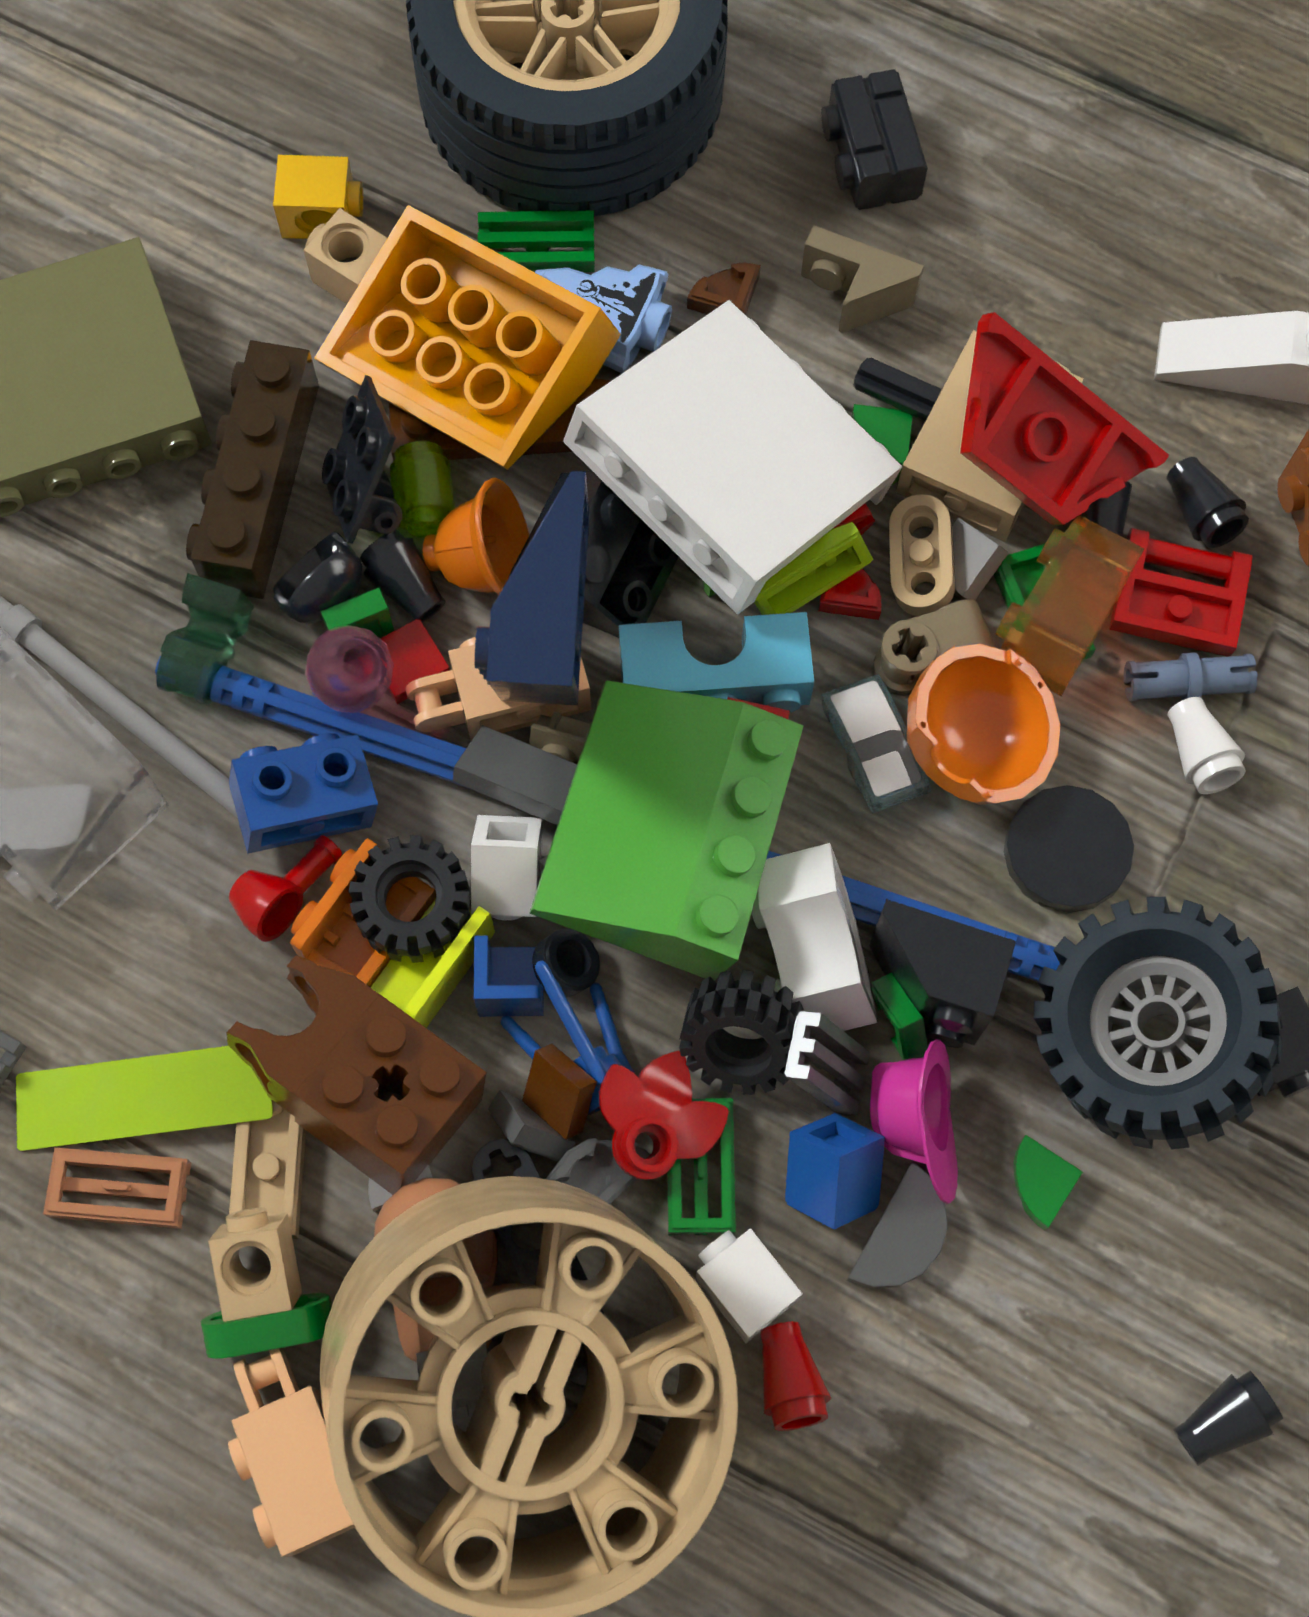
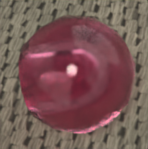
(349, 669)

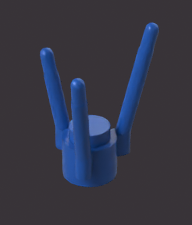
(591, 1060)

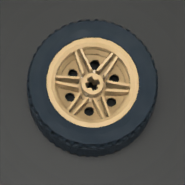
(577, 117)

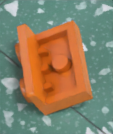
(329, 933)

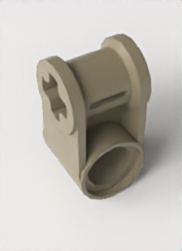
(925, 640)

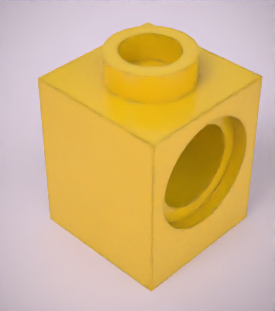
(312, 191)

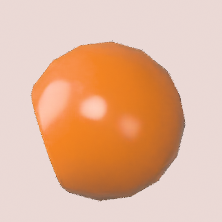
(983, 724)

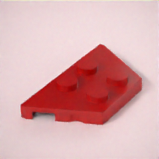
(1045, 429)

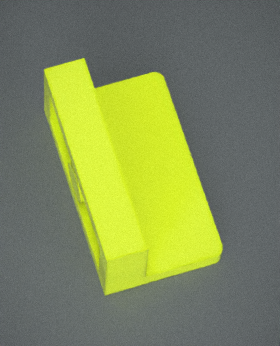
(425, 986)

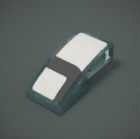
(875, 743)

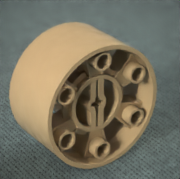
(501, 1465)

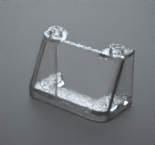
(64, 784)

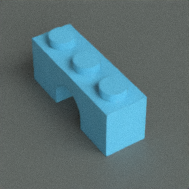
(769, 671)

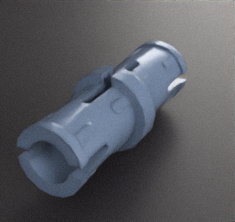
(1190, 677)

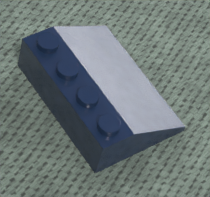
(538, 616)

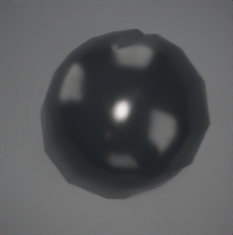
(319, 580)

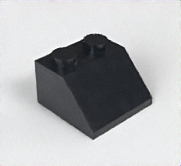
(944, 969)

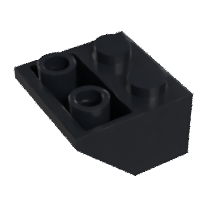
(624, 559)

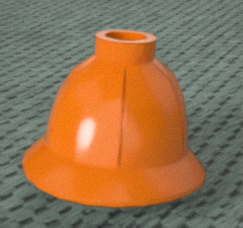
(479, 540)

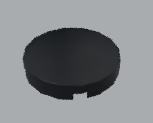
(1068, 848)

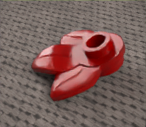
(662, 1108)

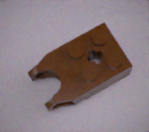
(348, 1058)

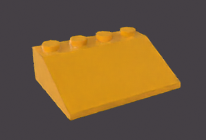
(467, 339)

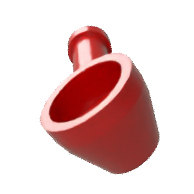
(272, 902)

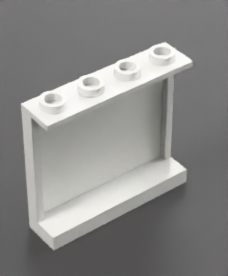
(729, 452)

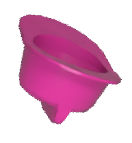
(914, 1114)

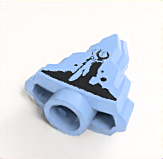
(628, 300)

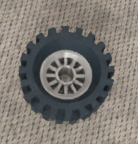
(1147, 951)

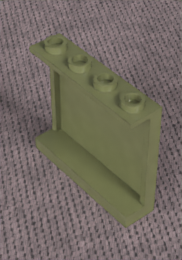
(89, 377)

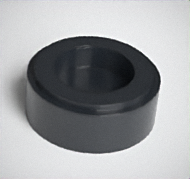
(570, 959)

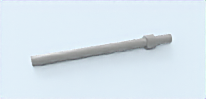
(27, 632)

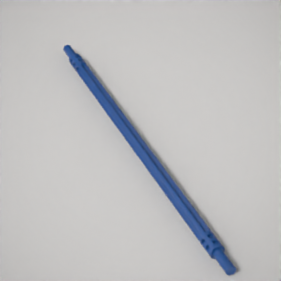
(439, 757)

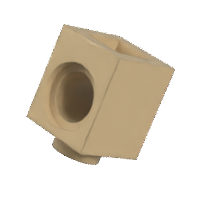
(337, 240)
(249, 1293)

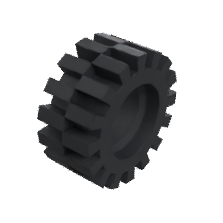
(405, 861)
(746, 1006)

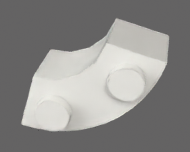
(815, 936)

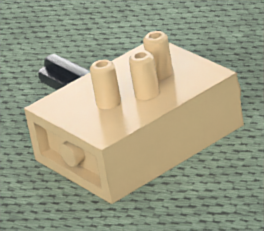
(935, 459)

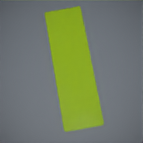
(137, 1098)

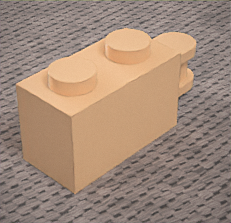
(478, 701)
(287, 1458)

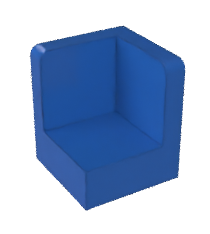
(505, 981)
(834, 1170)

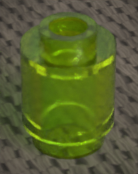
(422, 486)

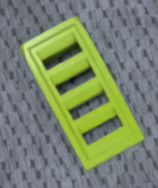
(815, 571)

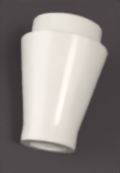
(1206, 750)

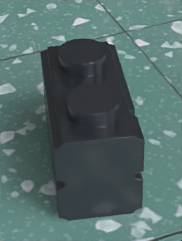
(875, 140)

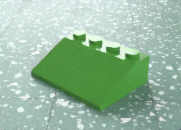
(668, 825)

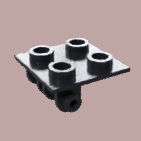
(356, 467)

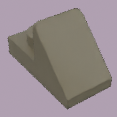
(872, 278)

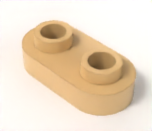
(921, 559)

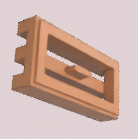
(173, 1194)

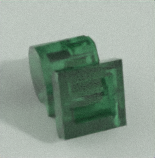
(207, 642)

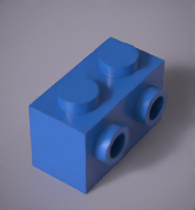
(302, 791)

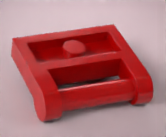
(1181, 608)

